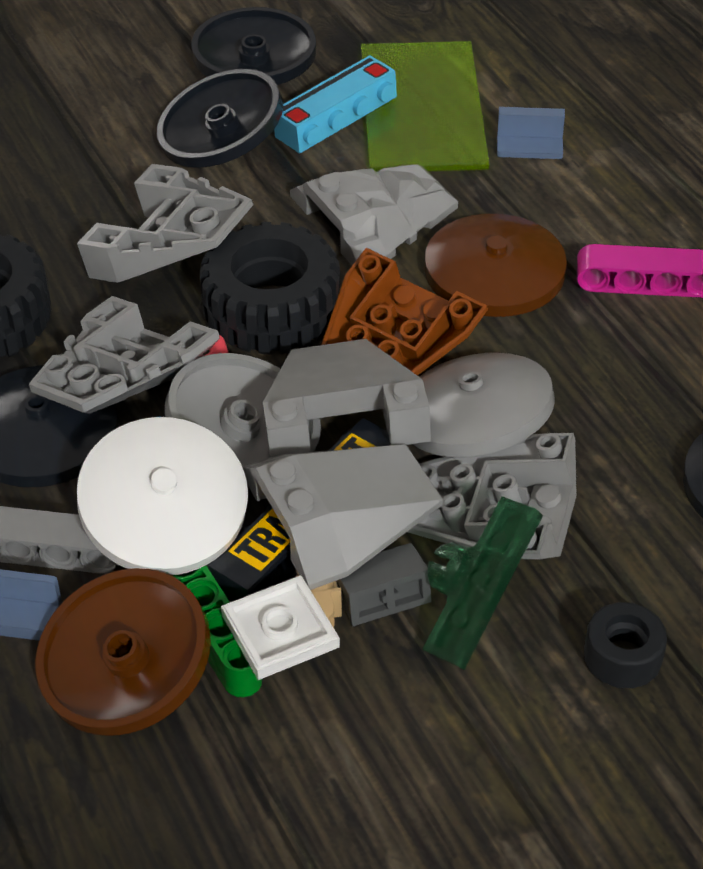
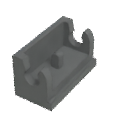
(385, 585)

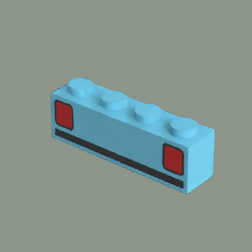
(336, 103)

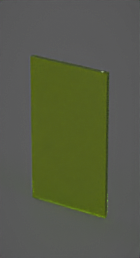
(435, 111)

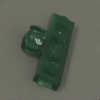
(477, 580)

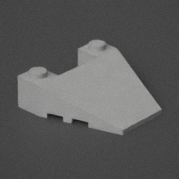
(182, 221)
(340, 382)

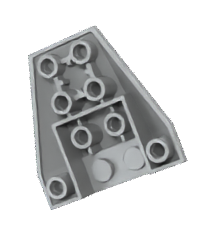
(531, 472)

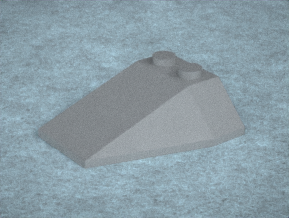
(343, 504)

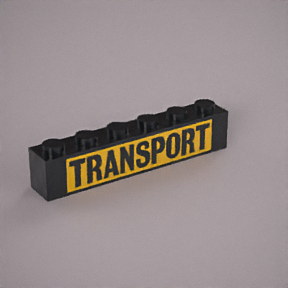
(262, 550)

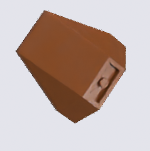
(399, 315)

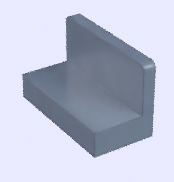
(530, 132)
(27, 603)

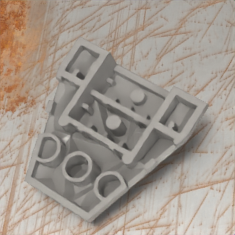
(377, 206)
(117, 358)

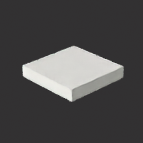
(280, 627)

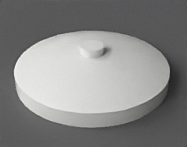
(162, 495)

